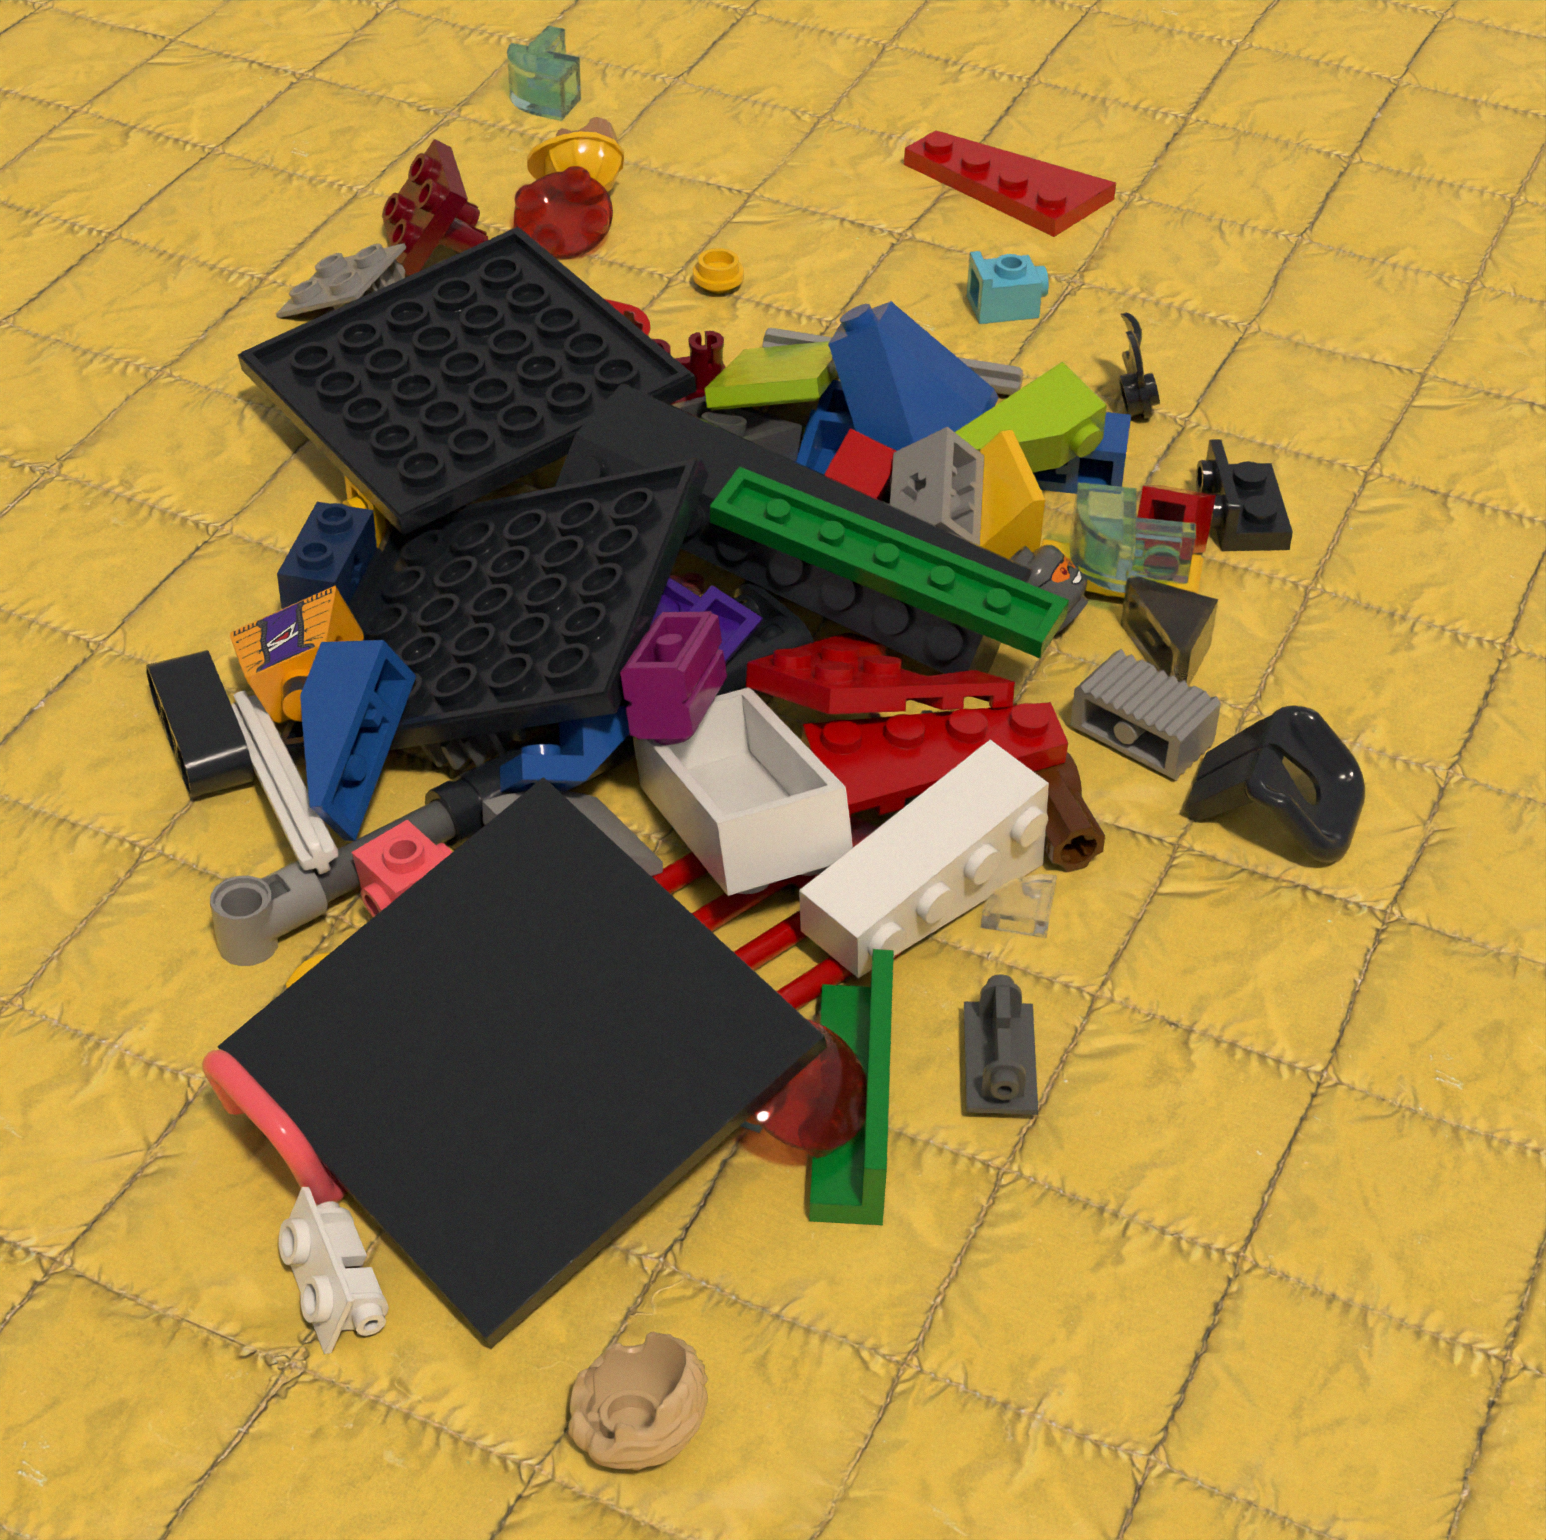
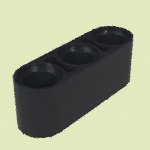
(199, 723)

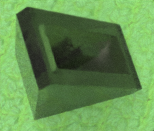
(1169, 625)

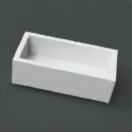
(748, 796)

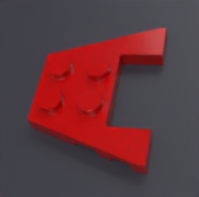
(856, 676)

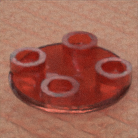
(564, 212)
(821, 1103)

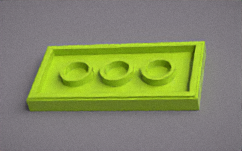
(773, 376)

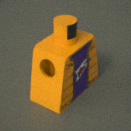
(283, 645)

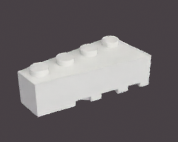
(930, 860)

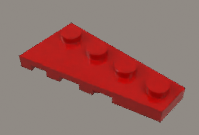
(1017, 185)
(906, 754)

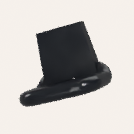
(1252, 770)

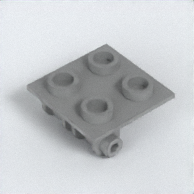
(346, 279)

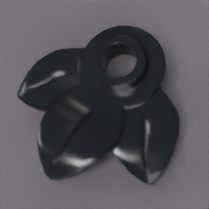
(1137, 389)

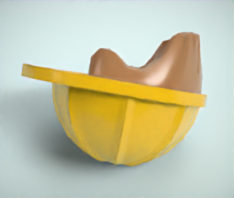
(591, 147)

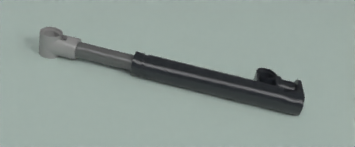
(255, 912)

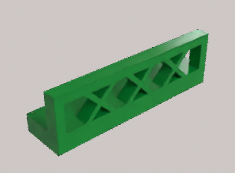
(852, 1179)

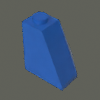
(902, 378)

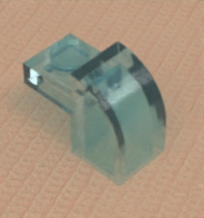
(543, 76)
(1116, 545)

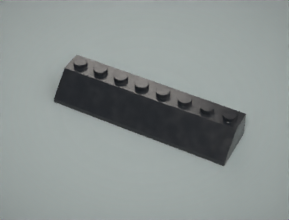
(645, 432)

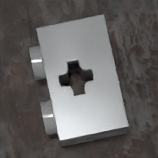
(941, 483)

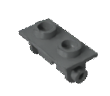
(1000, 1051)

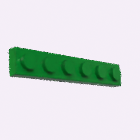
(890, 562)

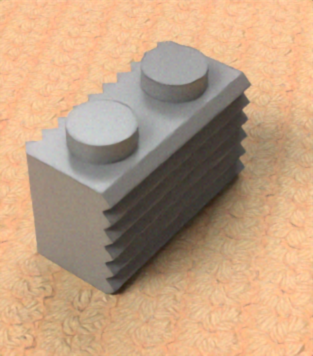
(1146, 714)

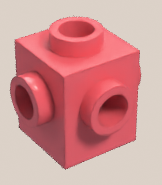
(394, 864)

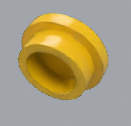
(718, 270)

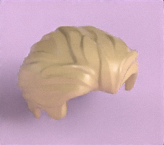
(639, 1402)

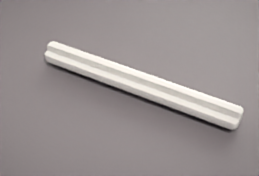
(284, 786)

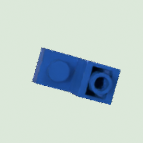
(581, 751)

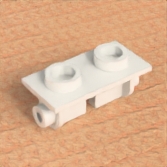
(318, 1248)

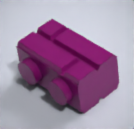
(673, 676)

